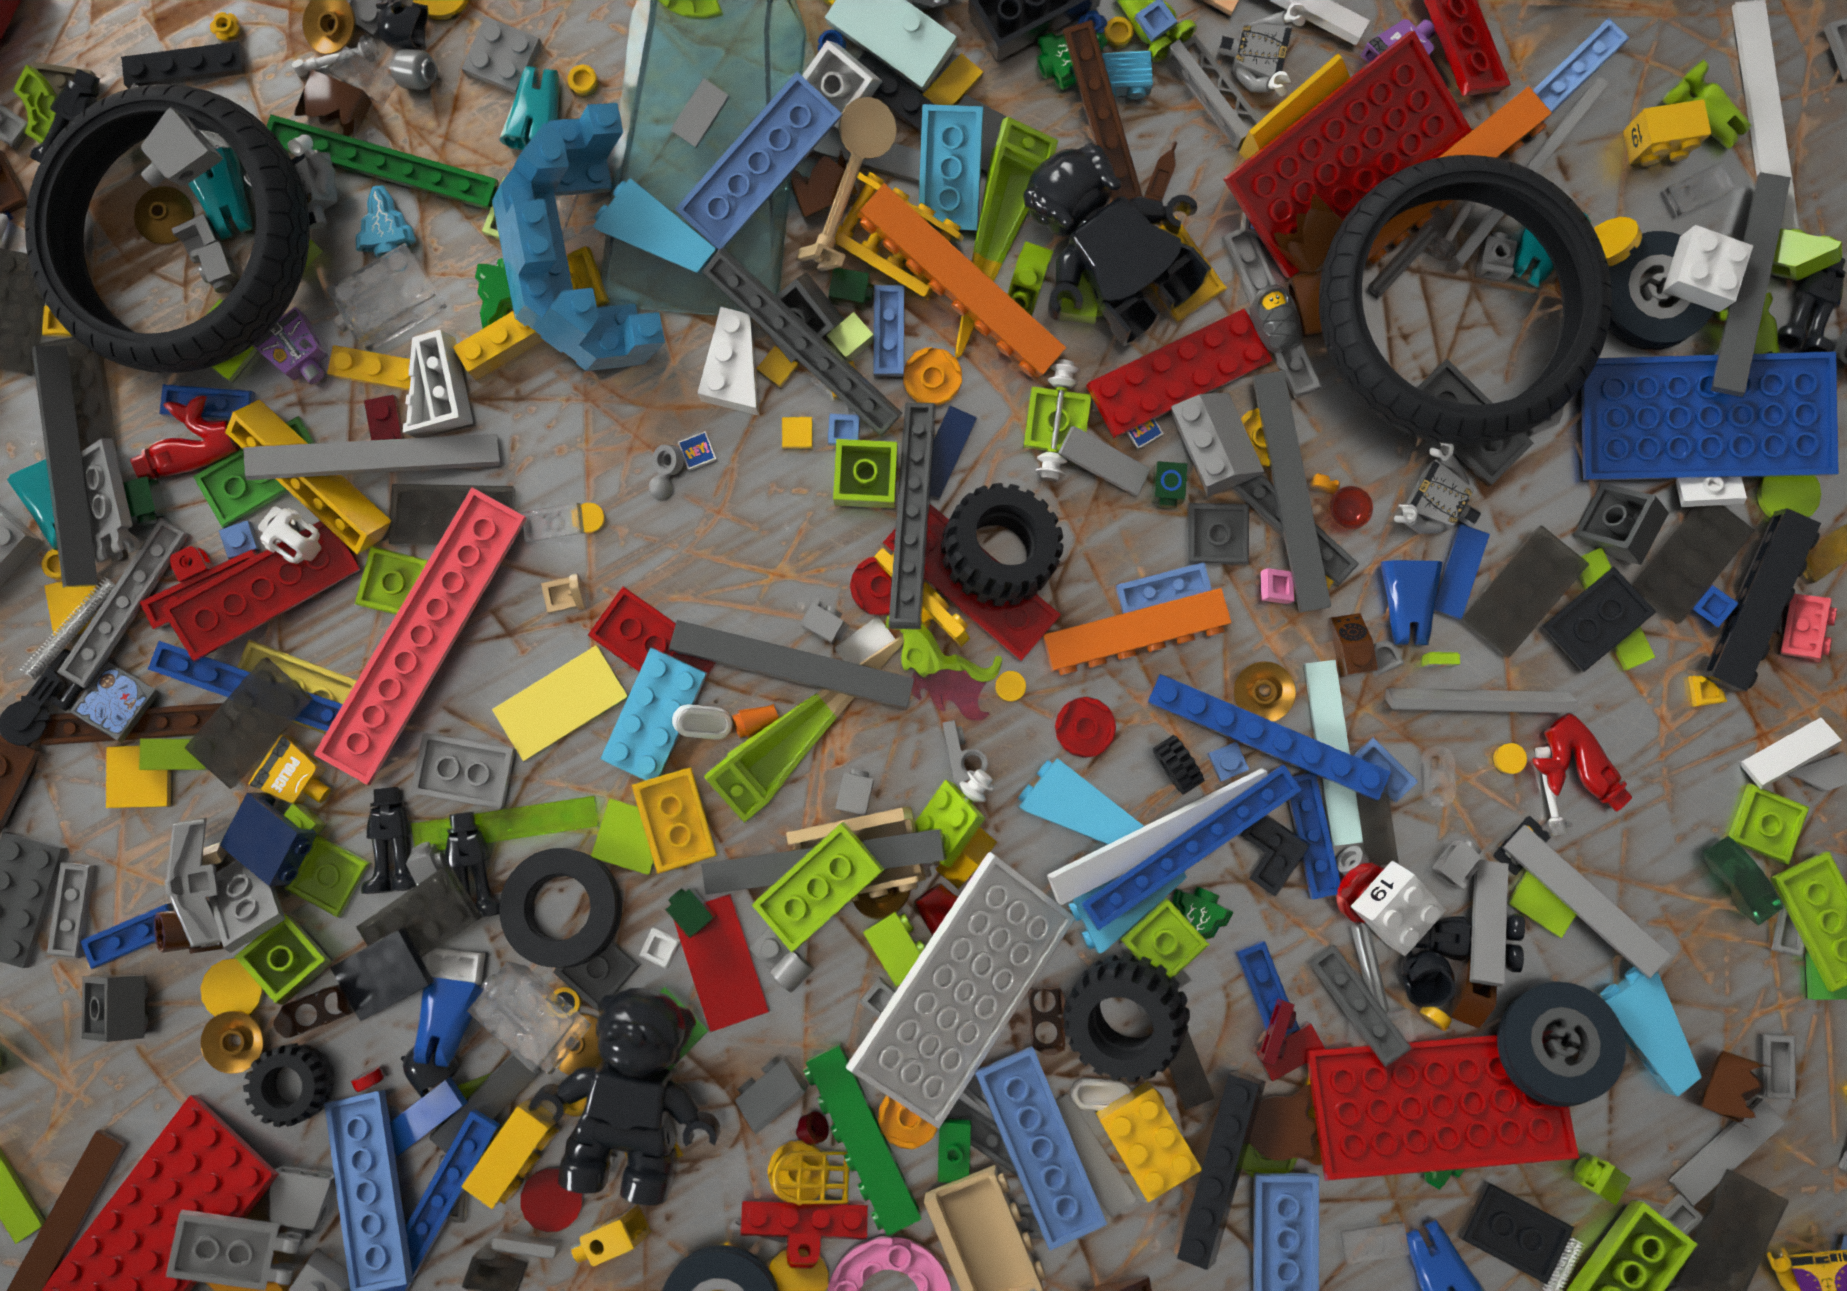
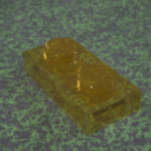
(1827, 555)

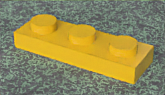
(369, 367)

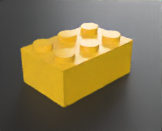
(1148, 1141)
(511, 1155)

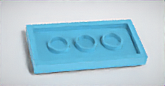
(951, 162)
(644, 729)

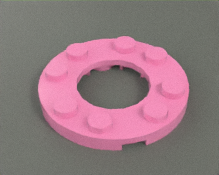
(889, 1254)

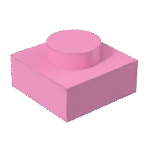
(1277, 586)

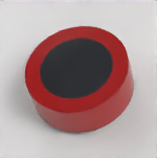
(368, 1079)

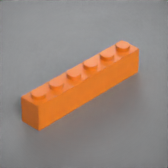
(1136, 630)

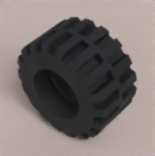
(263, 1087)

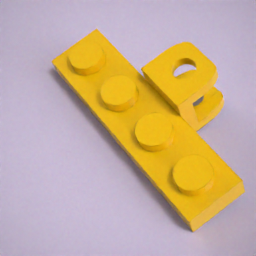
(933, 605)

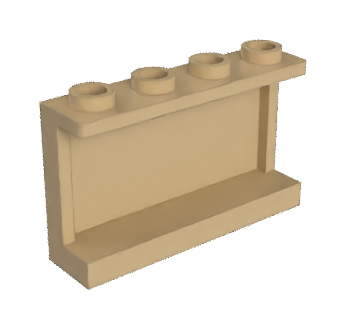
(866, 827)
(984, 1234)

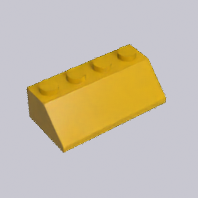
(1298, 103)

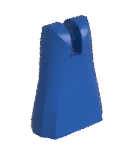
(1411, 598)
(443, 1019)
(1440, 1264)

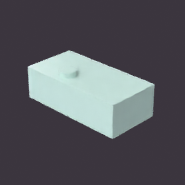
(895, 36)

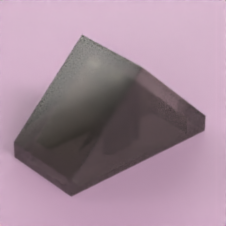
(494, 1271)

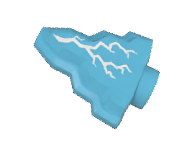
(382, 226)

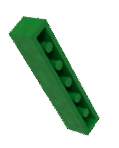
(865, 1143)

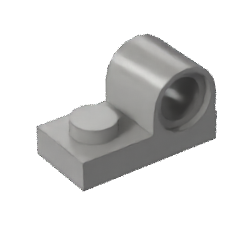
(954, 738)
(786, 967)

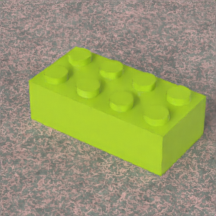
(1636, 1254)

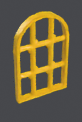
(821, 1185)

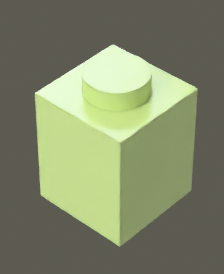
(850, 337)

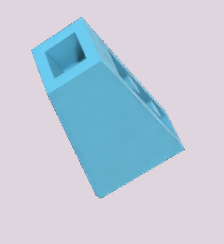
(650, 226)
(1075, 804)
(1108, 935)
(1653, 1030)

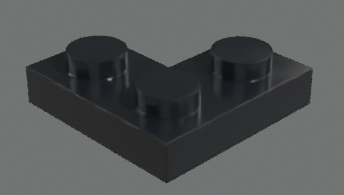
(1282, 852)

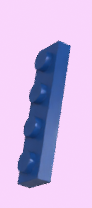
(1312, 826)

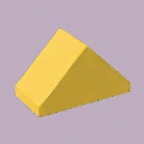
(969, 858)

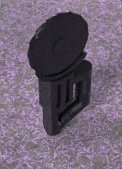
(27, 719)

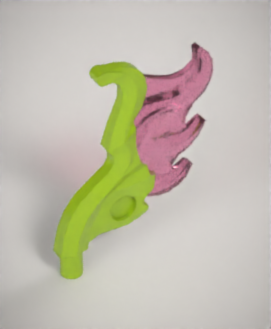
(944, 676)

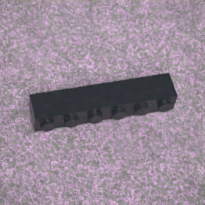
(1762, 600)
(1221, 1170)

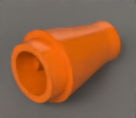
(753, 720)

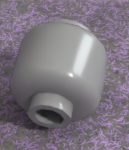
(413, 69)

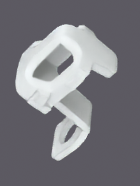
(284, 529)

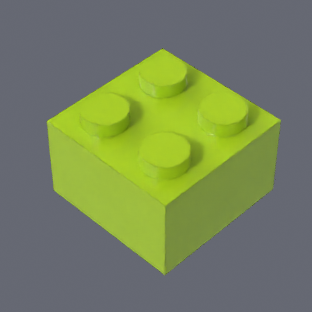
(865, 473)
(895, 945)
(283, 960)

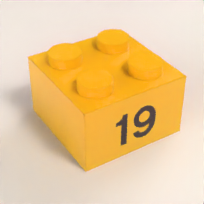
(1666, 132)

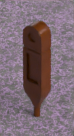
(1162, 175)

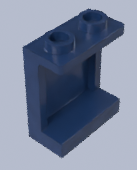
(267, 840)

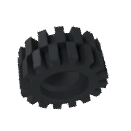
(1178, 764)

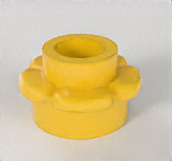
(228, 33)

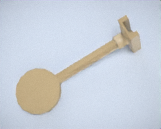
(868, 133)

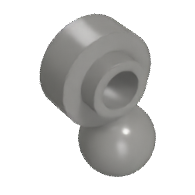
(667, 461)

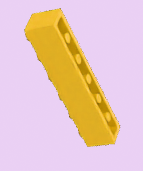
(327, 497)

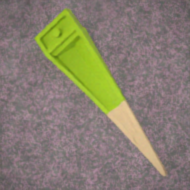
(764, 761)

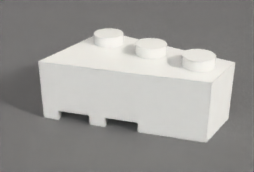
(730, 364)
(437, 387)

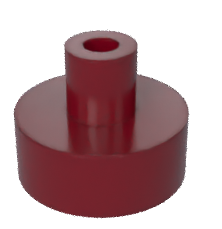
(812, 1128)

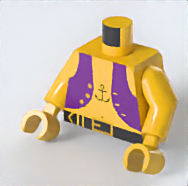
(1812, 1270)

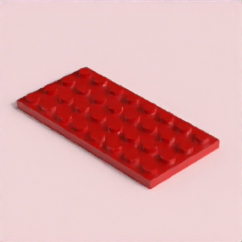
(1349, 143)
(1429, 1111)
(191, 1167)

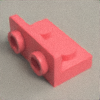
(1808, 627)

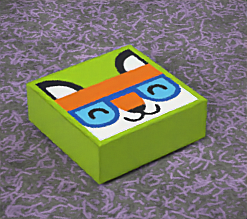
(1440, 659)

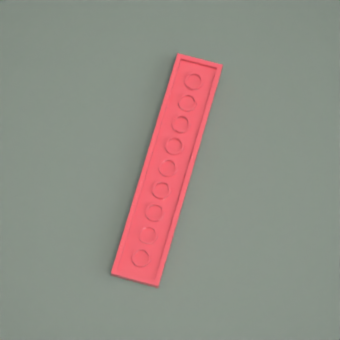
(420, 636)

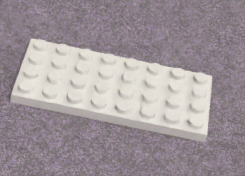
(961, 991)

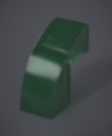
(1748, 883)

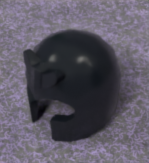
(402, 25)
(1427, 978)
(426, 1075)

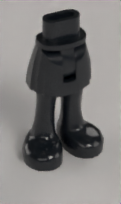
(67, 105)
(1821, 291)
(388, 823)
(468, 847)
(1452, 940)

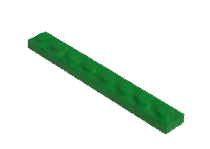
(391, 164)

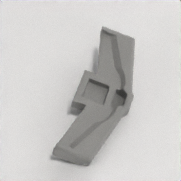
(191, 883)

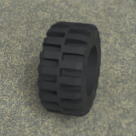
(1024, 517)
(1105, 1047)

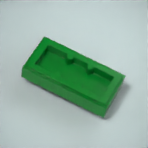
(954, 1150)

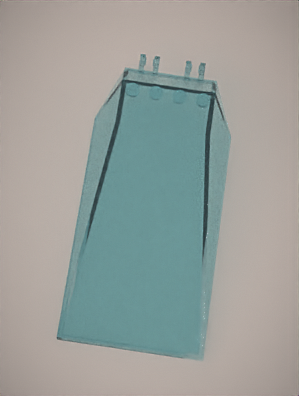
(749, 58)

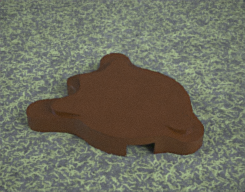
(1285, 1129)

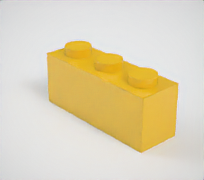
(495, 345)

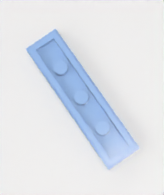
(1581, 65)

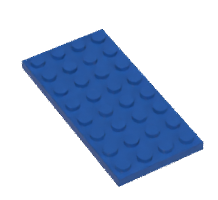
(1667, 423)

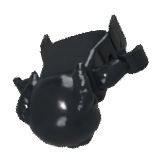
(1112, 242)
(630, 1099)

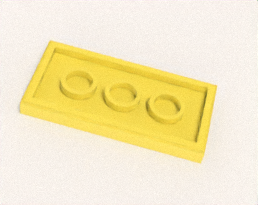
(306, 674)
(560, 703)

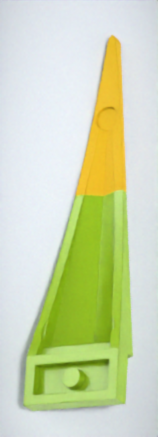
(1011, 164)

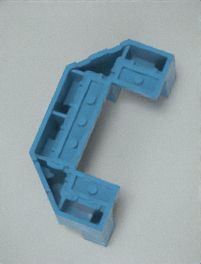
(560, 161)

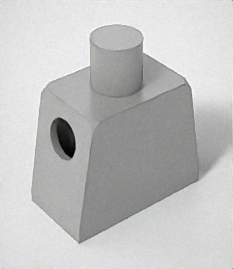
(177, 151)
(300, 1199)
(321, 1274)

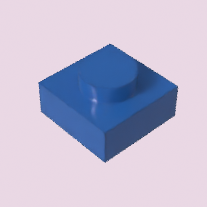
(1715, 606)

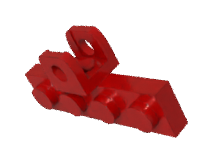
(190, 576)
(803, 1226)

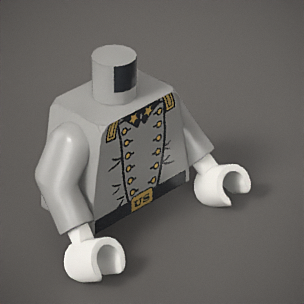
(1262, 50)
(316, 177)
(1439, 496)

